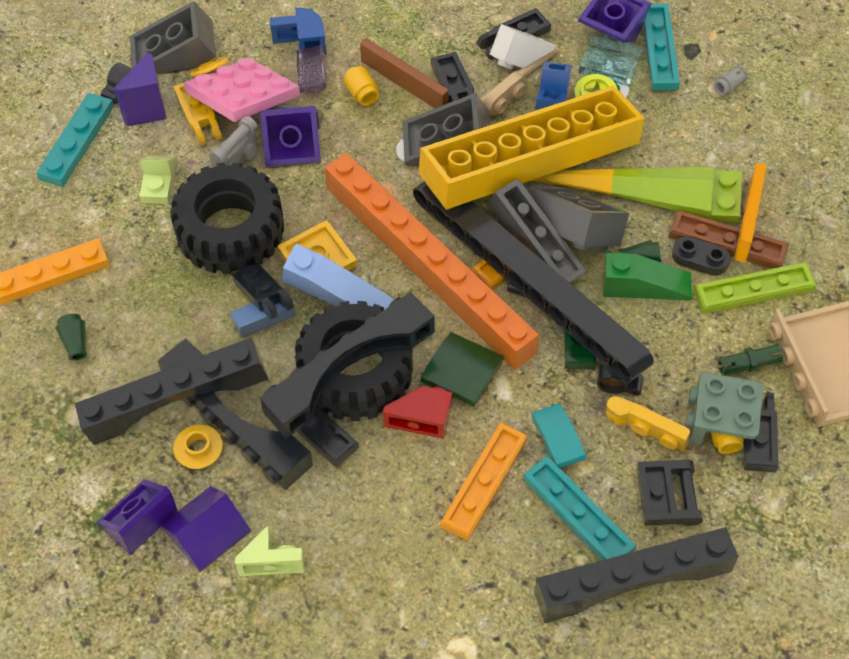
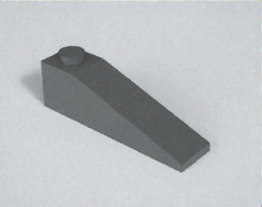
(529, 225)

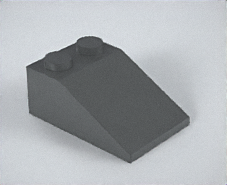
(177, 40)
(443, 123)
(581, 217)

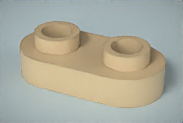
(505, 93)

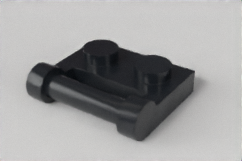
(658, 493)

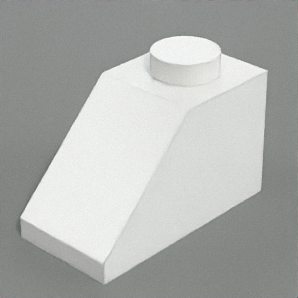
(518, 48)

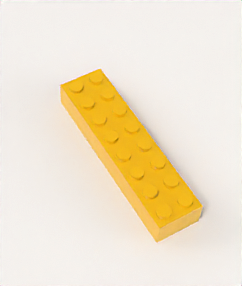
(530, 146)

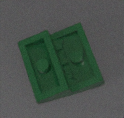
(462, 368)

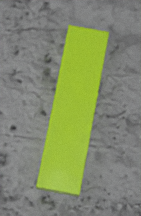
(754, 288)

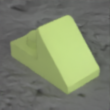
(157, 179)
(261, 559)

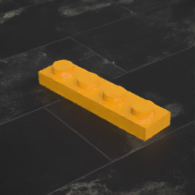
(52, 270)

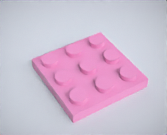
(241, 89)

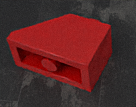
(420, 412)

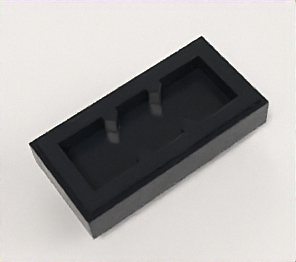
(328, 438)

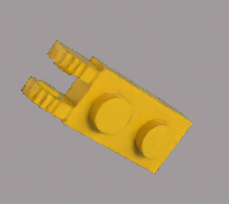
(197, 114)
(647, 423)

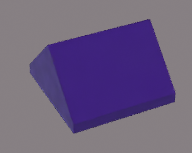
(616, 17)
(141, 94)
(290, 136)
(138, 515)
(206, 527)

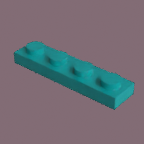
(661, 48)
(75, 139)
(577, 510)

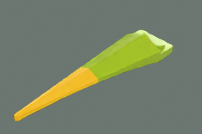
(688, 189)

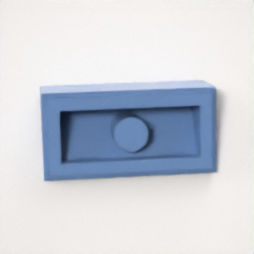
(250, 319)

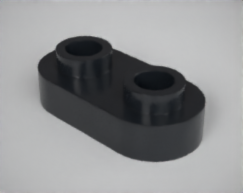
(700, 256)

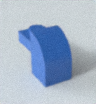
(303, 27)
(553, 84)

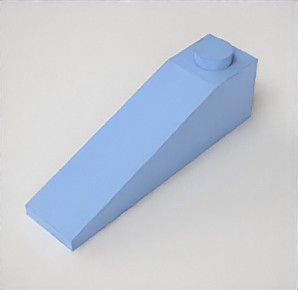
(328, 280)

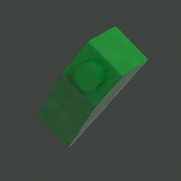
(644, 278)

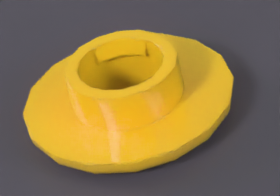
(209, 66)
(201, 458)

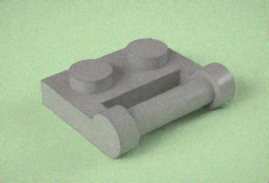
(239, 146)

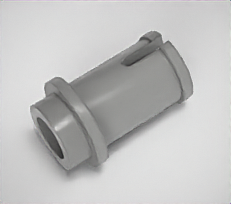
(726, 83)

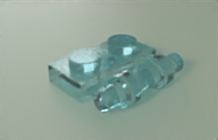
(618, 68)

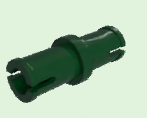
(750, 359)

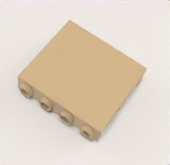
(818, 356)

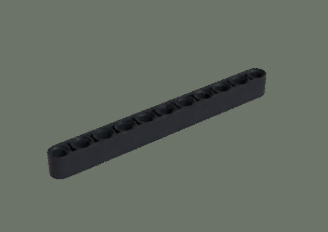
(541, 285)

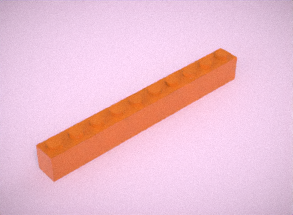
(432, 261)

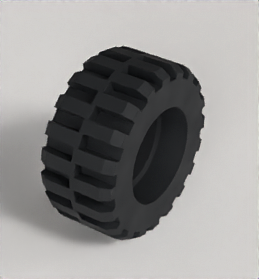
(223, 189)
(354, 394)

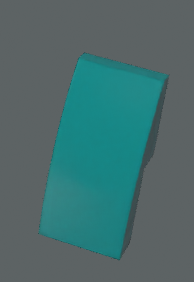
(558, 435)

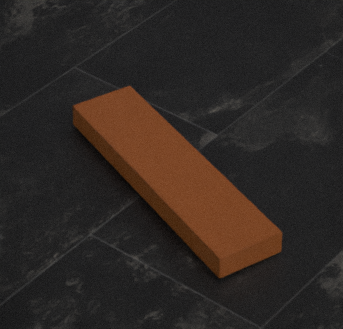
(403, 74)
(763, 249)

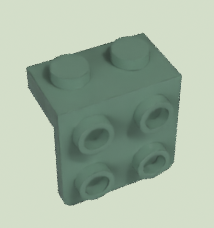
(724, 407)

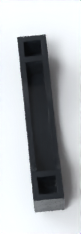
(396, 328)
(221, 370)
(279, 457)
(587, 585)

